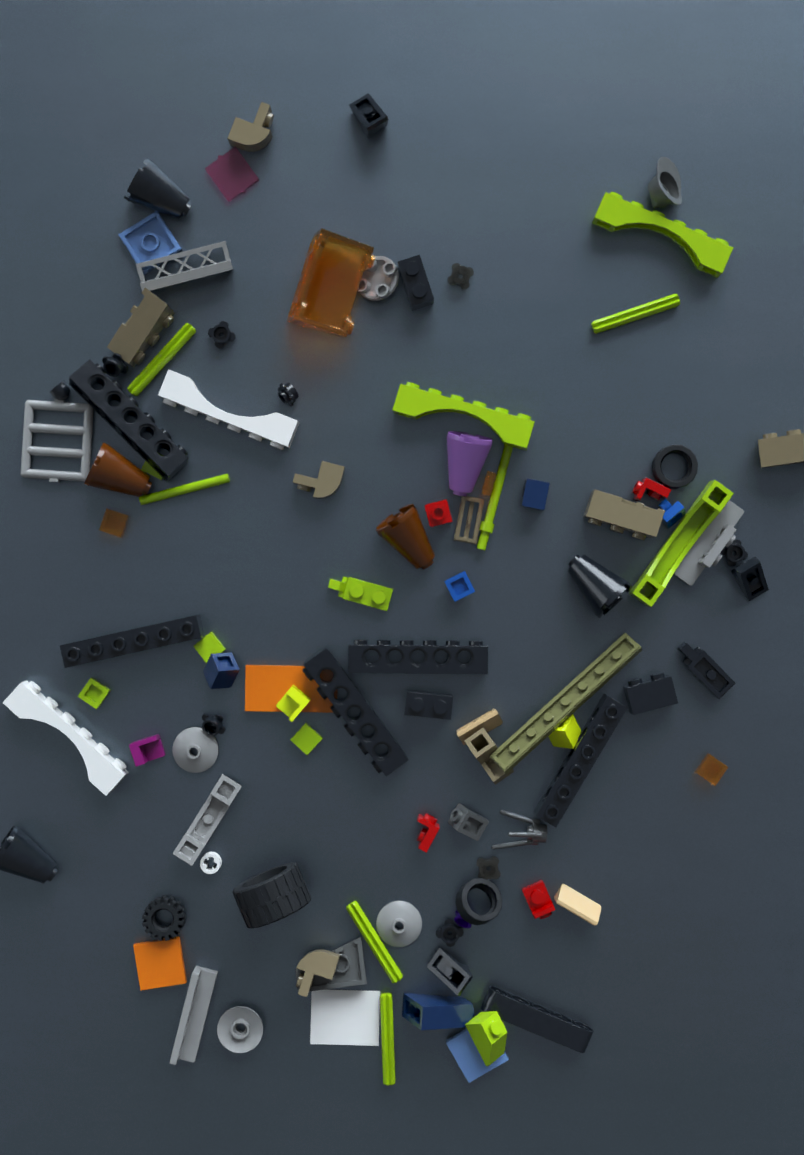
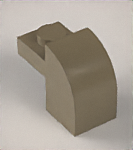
(254, 135)
(328, 480)
(482, 747)
(316, 963)

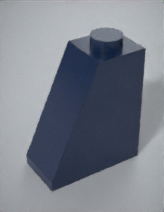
(436, 1011)

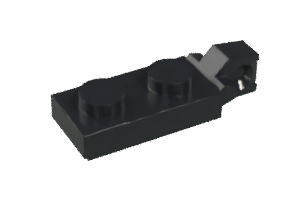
(706, 670)

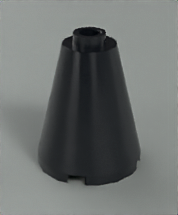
(157, 192)
(597, 584)
(25, 858)

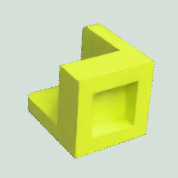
(293, 702)
(566, 734)

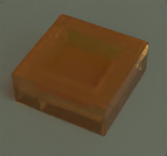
(488, 483)
(114, 523)
(711, 769)

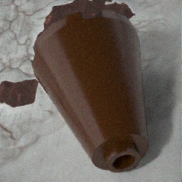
(117, 474)
(407, 536)

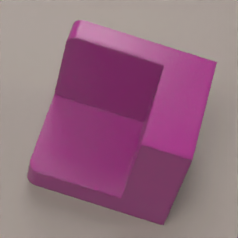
(147, 749)

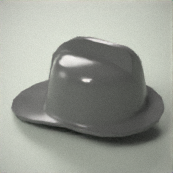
(666, 184)

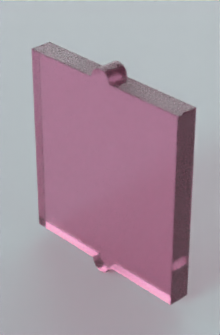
(232, 174)

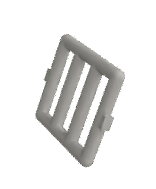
(30, 427)

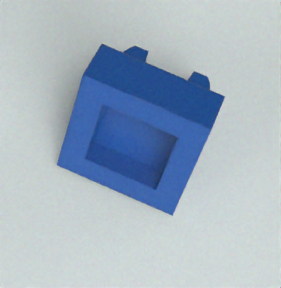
(672, 513)
(459, 586)

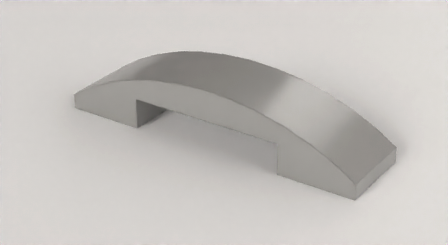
(207, 820)

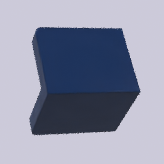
(535, 494)
(221, 670)

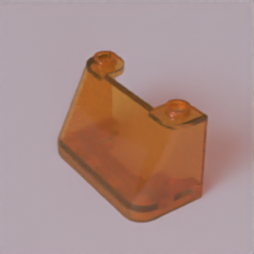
(330, 283)

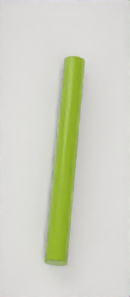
(184, 489)

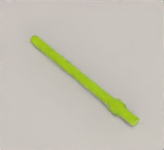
(487, 525)

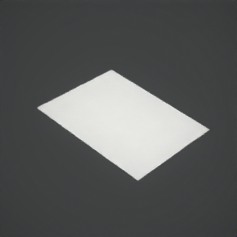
(345, 1017)

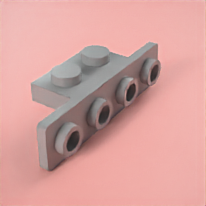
(710, 544)

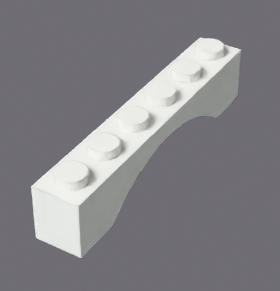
(272, 427)
(102, 769)

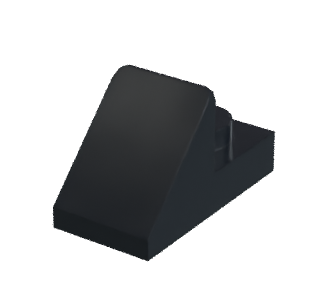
(369, 114)
(750, 578)
(450, 971)

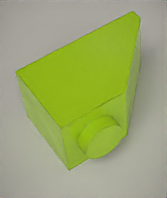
(488, 1035)

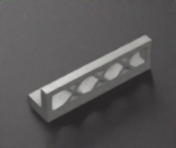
(193, 273)
(194, 1015)

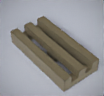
(465, 539)

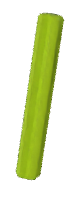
(635, 313)
(161, 359)
(374, 942)
(387, 1038)

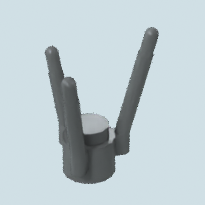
(535, 833)

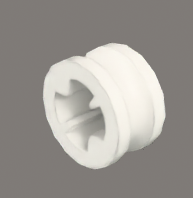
(204, 865)

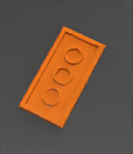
(269, 683)

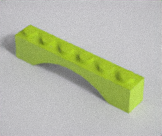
(706, 253)
(417, 403)
(673, 551)

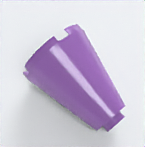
(465, 460)

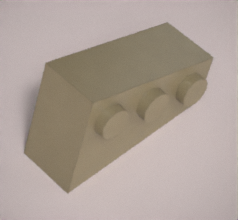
(141, 328)
(781, 450)
(623, 515)

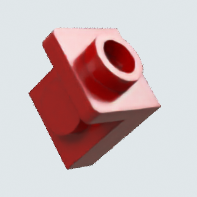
(653, 488)
(438, 513)
(427, 835)
(538, 900)

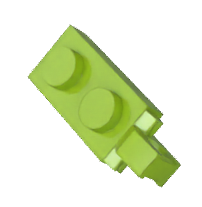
(362, 592)

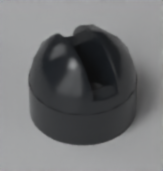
(61, 391)

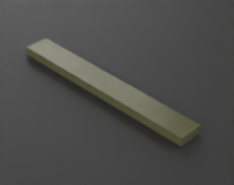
(565, 703)

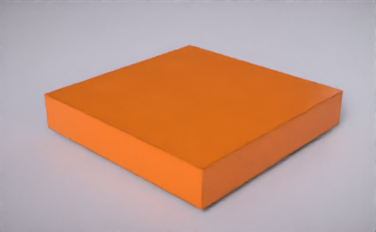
(160, 963)

